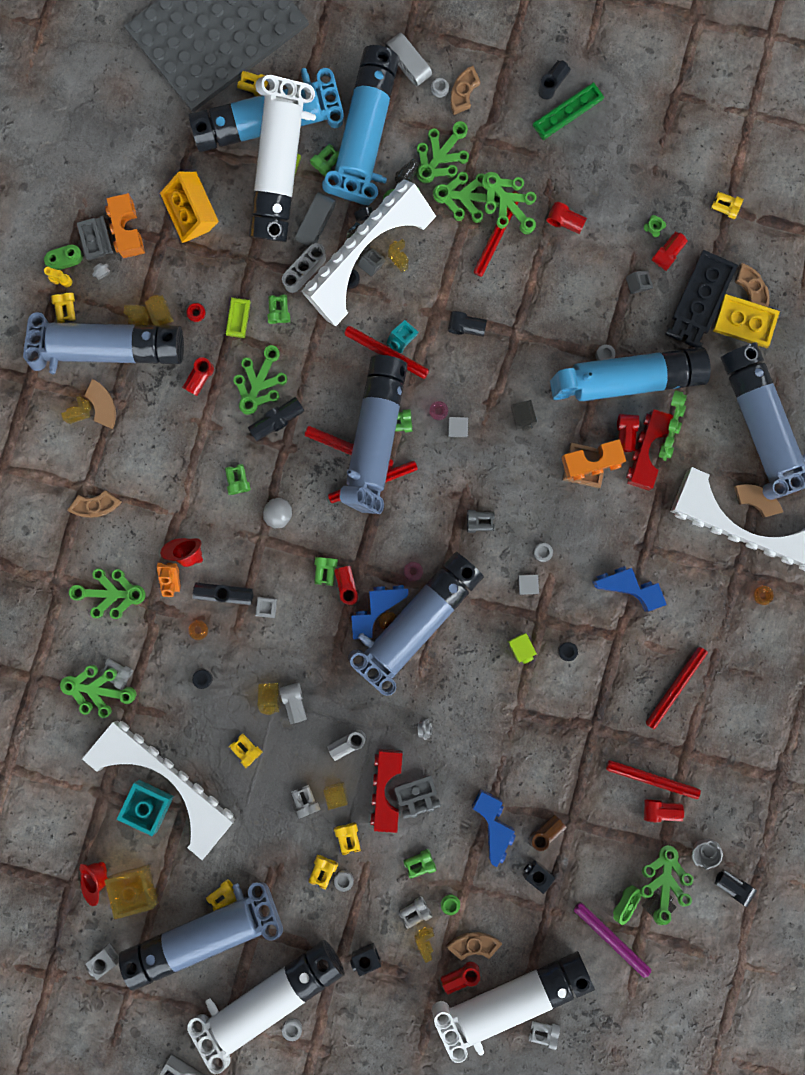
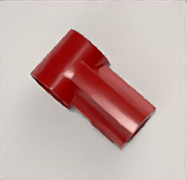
(563, 217)
(667, 254)
(197, 378)
(627, 427)
(346, 583)
(657, 811)
(458, 979)

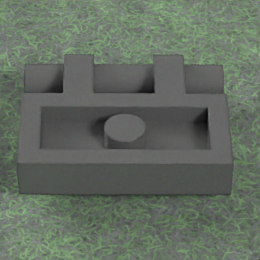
(414, 791)

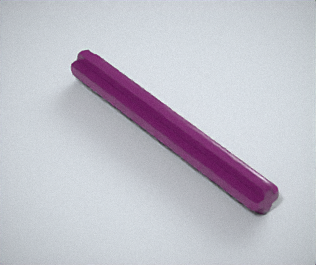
(617, 944)

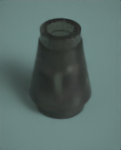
(407, 172)

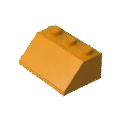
(188, 206)

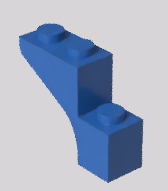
(625, 582)
(379, 602)
(499, 833)

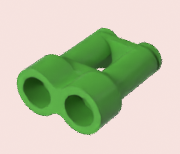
(319, 162)
(278, 316)
(406, 421)
(238, 486)
(325, 563)
(427, 864)

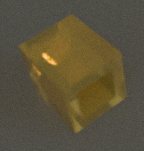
(159, 310)
(336, 796)

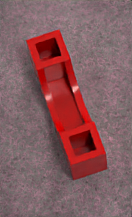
(643, 472)
(385, 816)

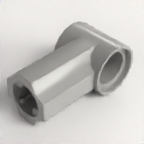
(292, 698)
(345, 745)

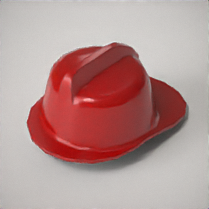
(183, 550)
(92, 881)

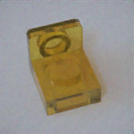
(397, 257)
(137, 314)
(79, 413)
(268, 698)
(425, 946)

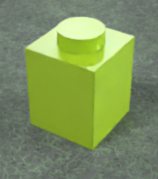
(522, 648)

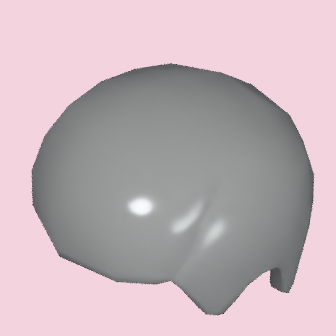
(277, 513)
(707, 853)

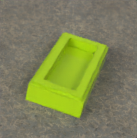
(238, 317)

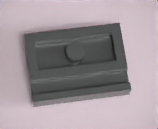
(95, 238)

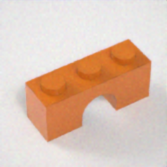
(121, 210)
(610, 457)

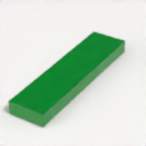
(568, 111)

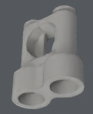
(123, 674)
(305, 809)
(422, 910)
(552, 1034)

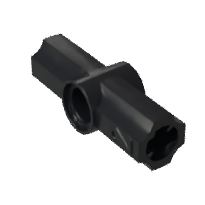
(276, 419)
(235, 595)

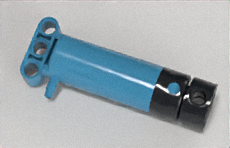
(243, 118)
(364, 127)
(633, 375)

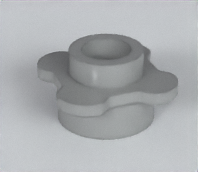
(424, 729)

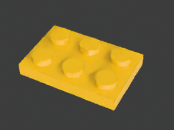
(746, 321)

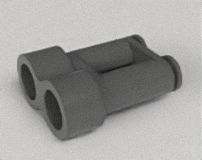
(473, 521)

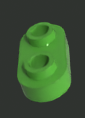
(62, 256)
(627, 905)

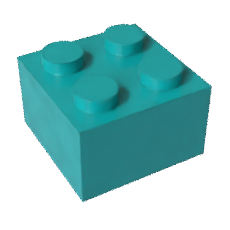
(145, 807)

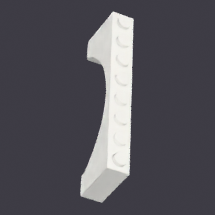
(329, 286)
(698, 504)
(206, 817)

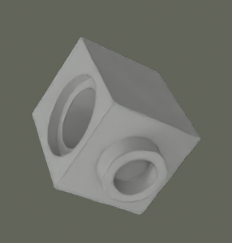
(110, 958)

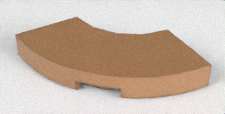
(462, 89)
(753, 285)
(103, 404)
(754, 496)
(94, 506)
(474, 943)

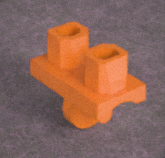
(168, 579)

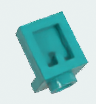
(401, 336)

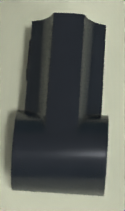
(553, 79)
(462, 323)
(738, 889)

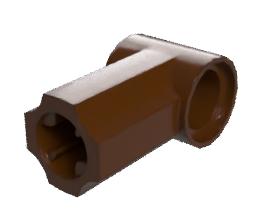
(548, 831)

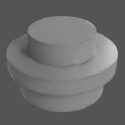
(439, 87)
(100, 271)

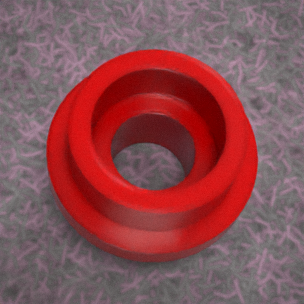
(193, 307)

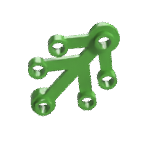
(441, 155)
(465, 196)
(507, 200)
(258, 382)
(674, 427)
(110, 594)
(95, 690)
(667, 882)

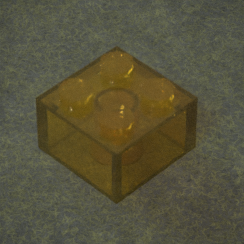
(131, 892)

